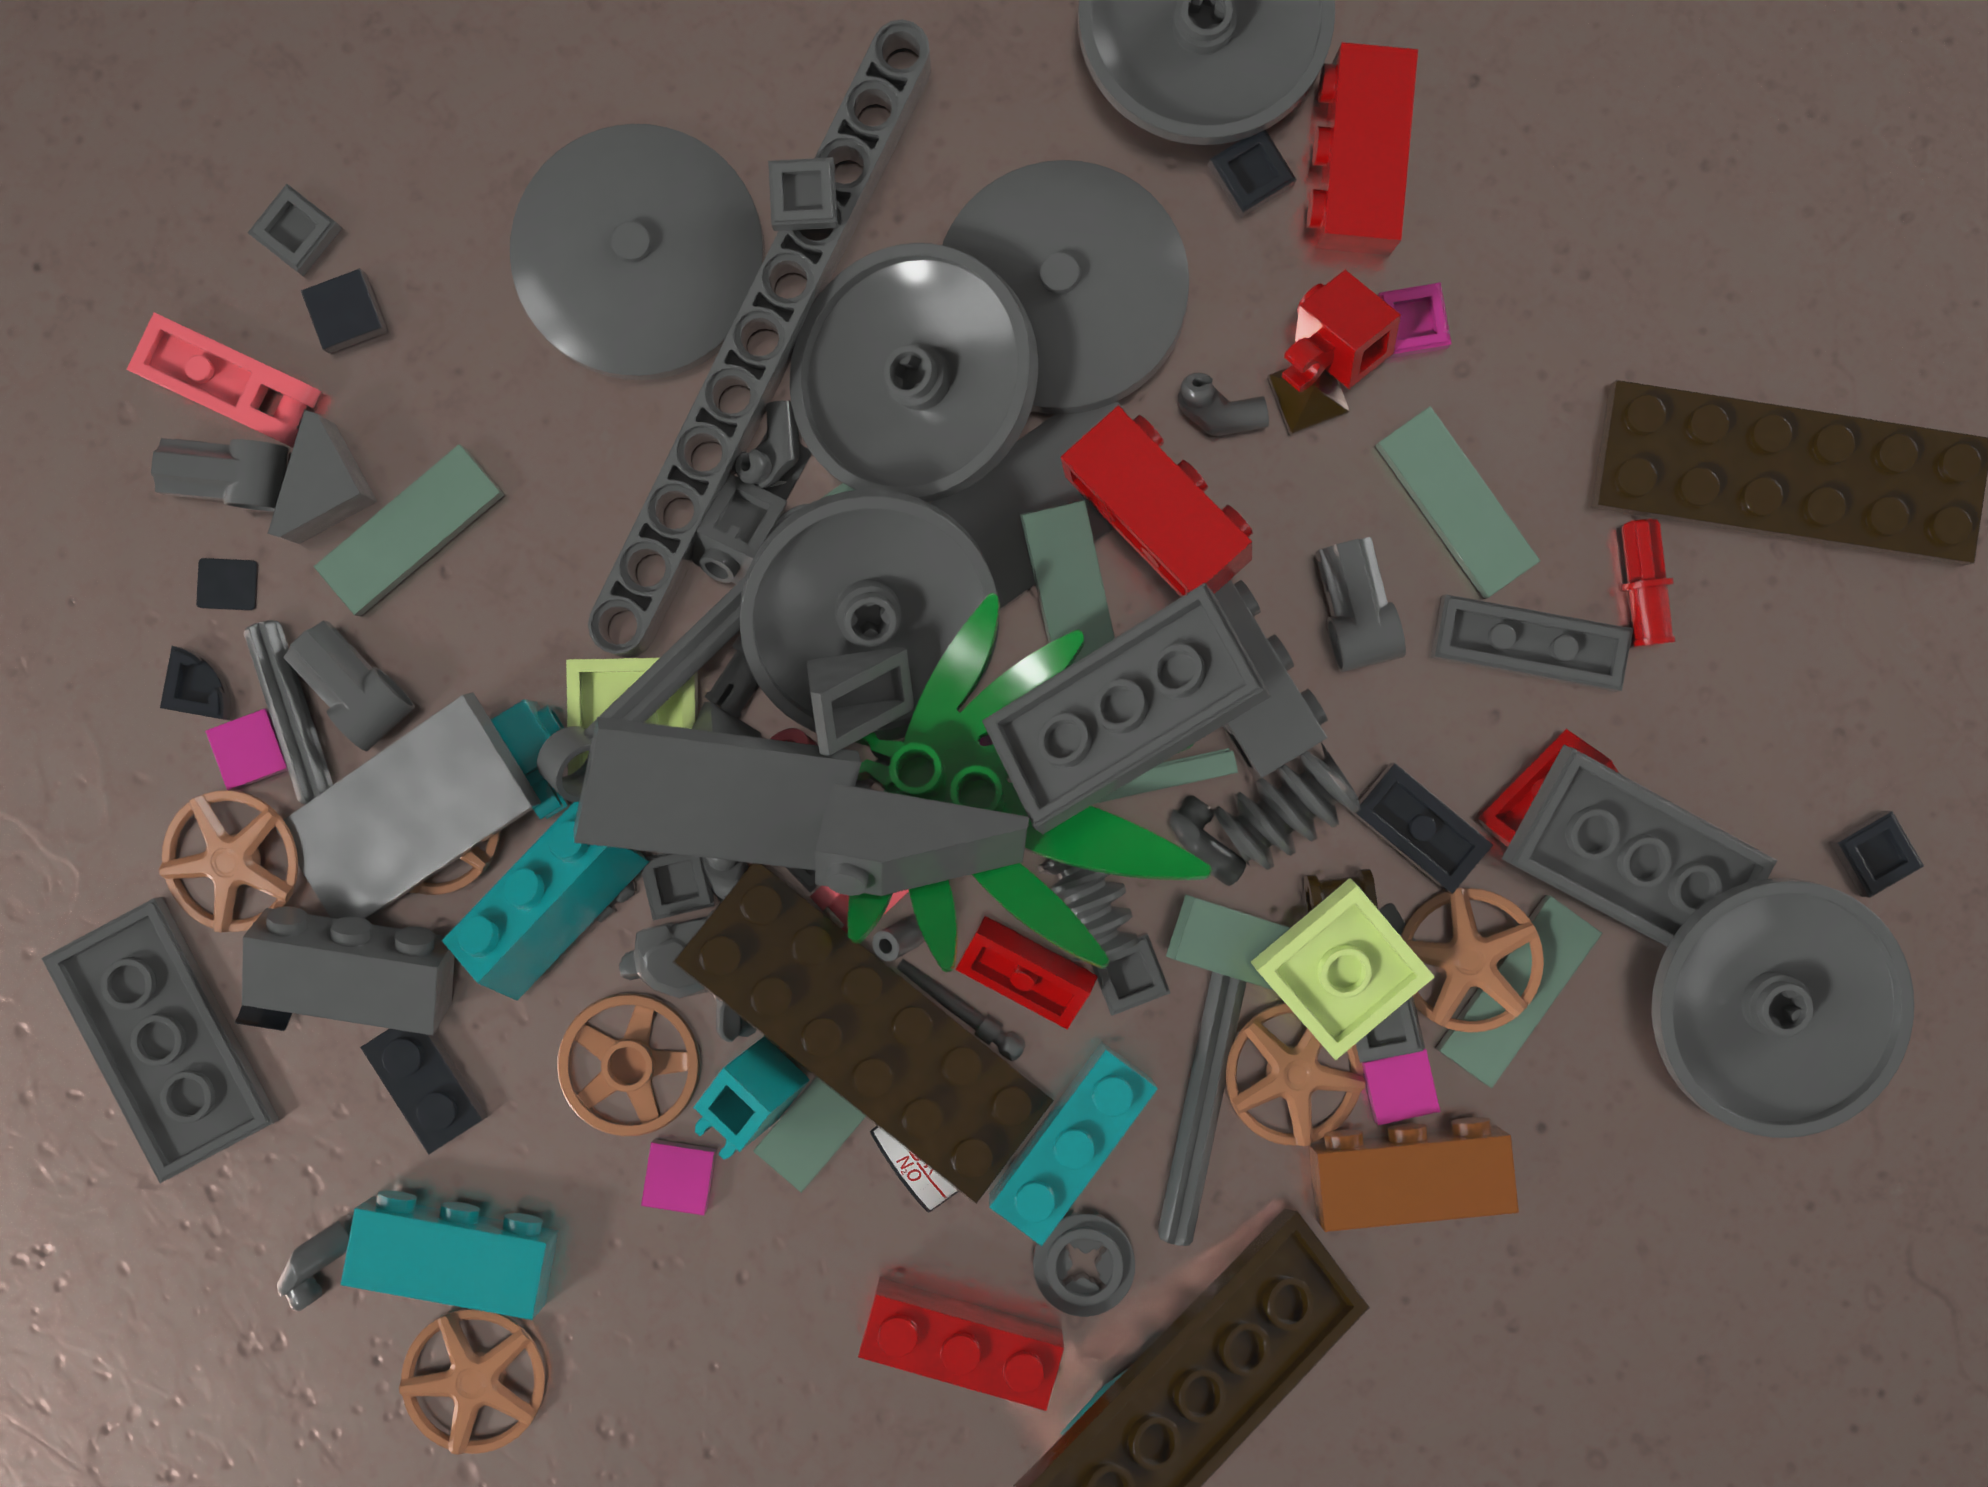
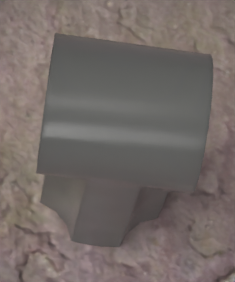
(240, 474)
(1362, 622)
(360, 697)

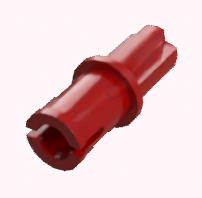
(1647, 582)

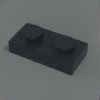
(1422, 828)
(424, 1085)

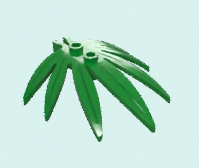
(948, 765)

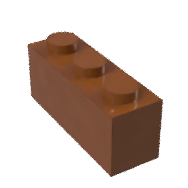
(1413, 1175)

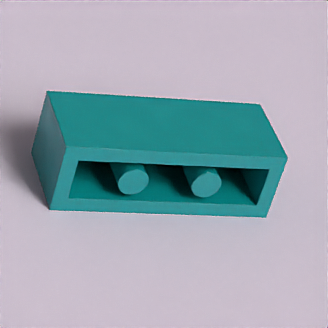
(540, 907)
(1071, 1143)
(450, 1255)

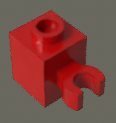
(1341, 331)

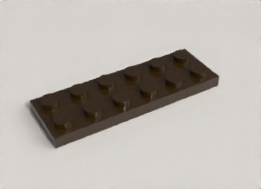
(1791, 473)
(863, 1031)
(1212, 1369)

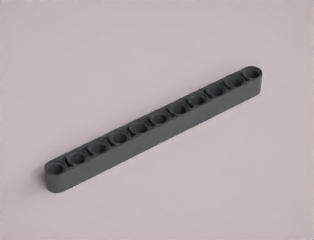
(762, 308)

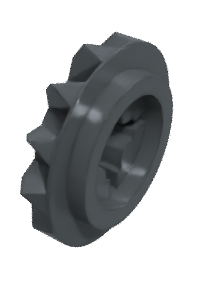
(1081, 1294)

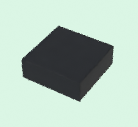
(1251, 172)
(344, 311)
(1877, 854)

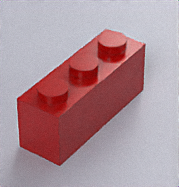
(1363, 148)
(1158, 504)
(962, 1344)

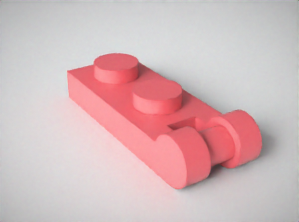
(220, 378)

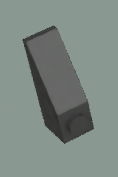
(902, 842)

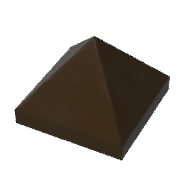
(1310, 407)

